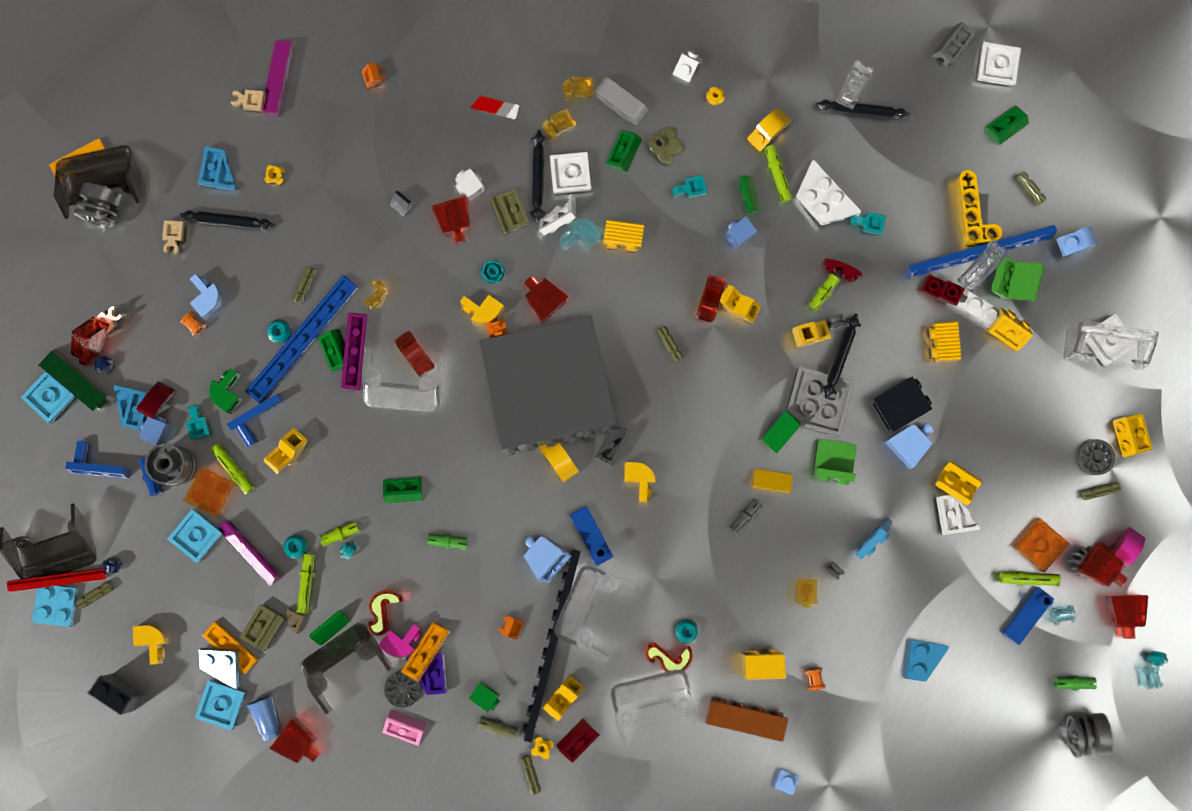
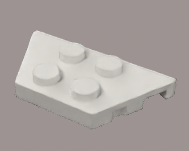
(824, 197)

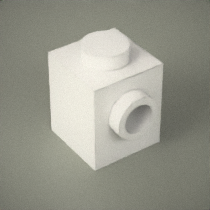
(469, 184)

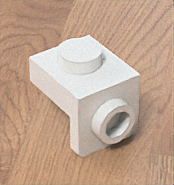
(687, 65)

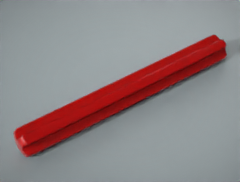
(56, 580)

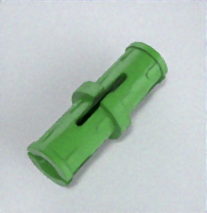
(447, 541)
(1075, 683)

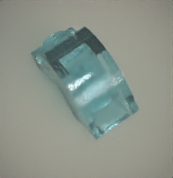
(584, 231)

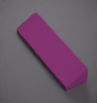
(277, 77)
(354, 351)
(249, 552)

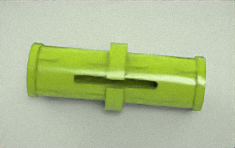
(824, 292)
(339, 533)

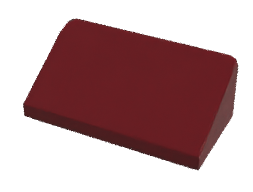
(577, 740)

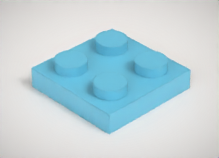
(47, 397)
(195, 536)
(55, 605)
(220, 705)

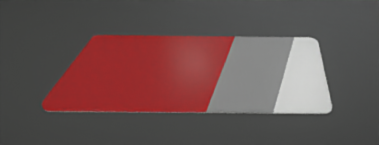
(496, 107)

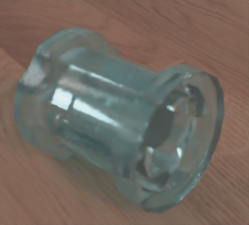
(1063, 615)
(1152, 677)

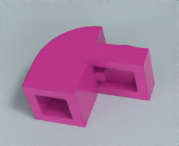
(1129, 546)
(398, 646)

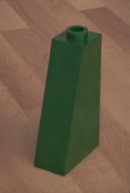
(73, 380)

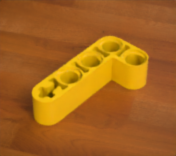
(973, 208)

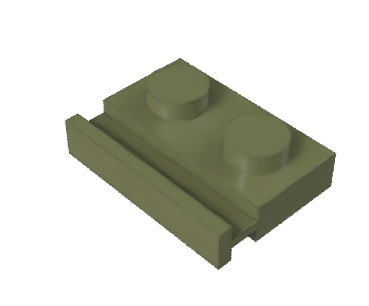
(509, 211)
(262, 628)

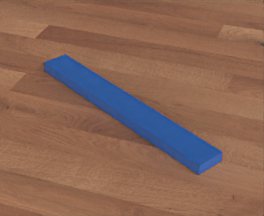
(973, 253)
(301, 339)

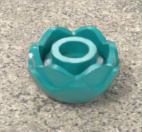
(488, 267)
(284, 333)
(296, 552)
(684, 625)

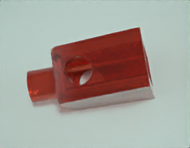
(453, 218)
(544, 298)
(88, 340)
(1102, 566)
(1128, 612)
(296, 742)

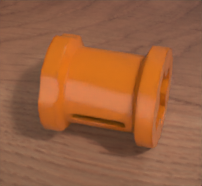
(193, 323)
(815, 679)

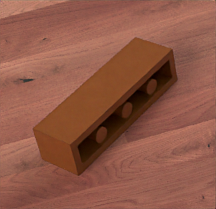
(746, 720)

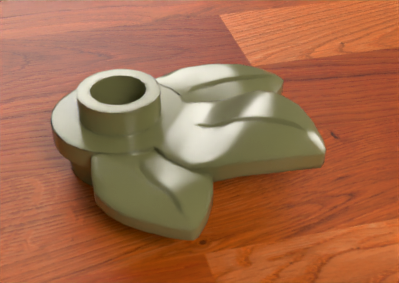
(669, 145)

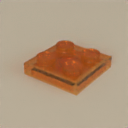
(209, 492)
(1041, 545)

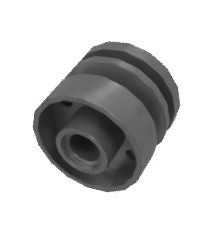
(98, 202)
(170, 464)
(1089, 735)

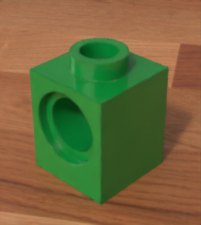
(485, 697)

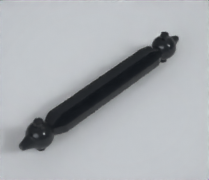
(864, 109)
(538, 176)
(225, 219)
(841, 356)

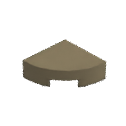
(294, 620)

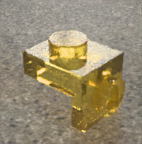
(578, 88)
(376, 299)
(806, 592)

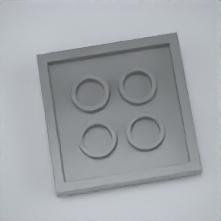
(812, 408)

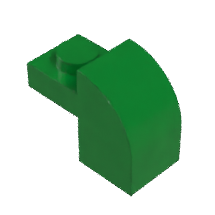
(221, 394)

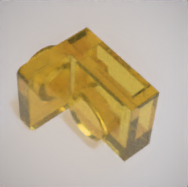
(558, 124)

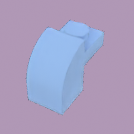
(1077, 241)
(210, 298)

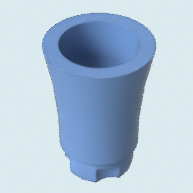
(265, 717)

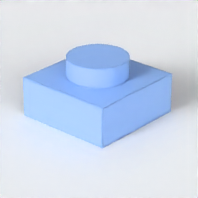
(786, 782)

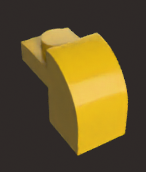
(769, 128)
(739, 305)
(486, 313)
(811, 333)
(287, 451)
(559, 461)
(641, 474)
(154, 637)
(563, 697)

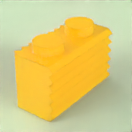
(623, 235)
(945, 341)

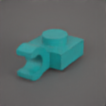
(693, 187)
(871, 223)
(198, 425)

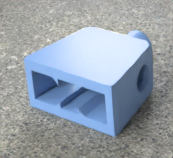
(911, 443)
(545, 557)

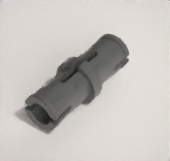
(745, 516)

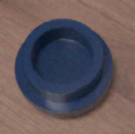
(103, 364)
(112, 565)

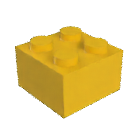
(763, 665)

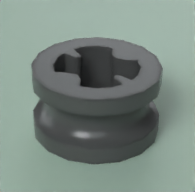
(836, 321)
(835, 570)

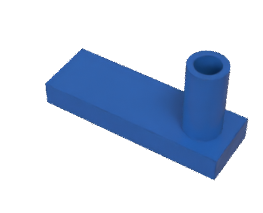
(240, 422)
(79, 466)
(591, 536)
(1028, 615)

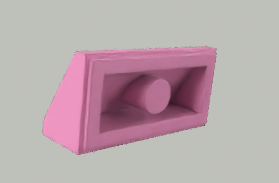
(404, 727)

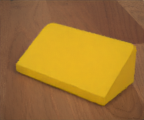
(772, 481)

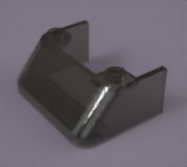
(104, 167)
(51, 555)
(356, 639)

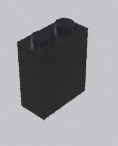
(902, 404)
(116, 693)

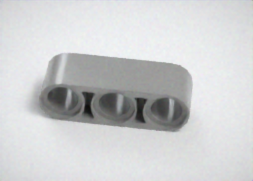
(621, 101)

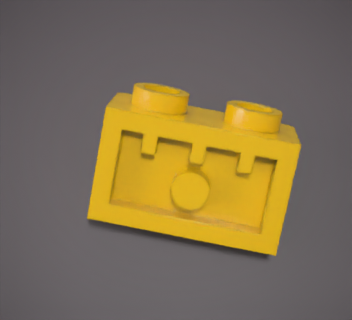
(1011, 330)
(1132, 435)
(958, 482)

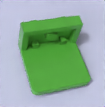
(1017, 280)
(835, 462)

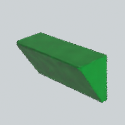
(1008, 124)
(624, 150)
(749, 195)
(333, 348)
(781, 431)
(402, 490)
(329, 627)

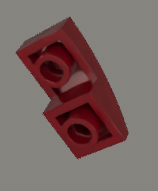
(847, 271)
(942, 290)
(155, 399)

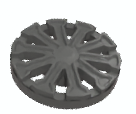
(1096, 457)
(401, 690)

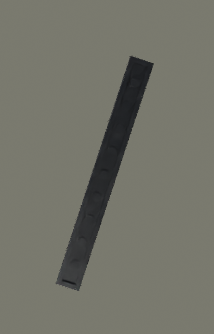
(548, 653)

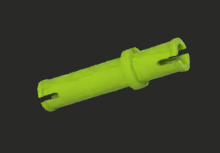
(775, 165)
(232, 468)
(1007, 577)
(305, 583)

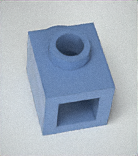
(740, 232)
(154, 430)

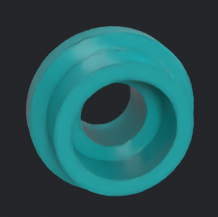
(347, 549)
(1158, 658)

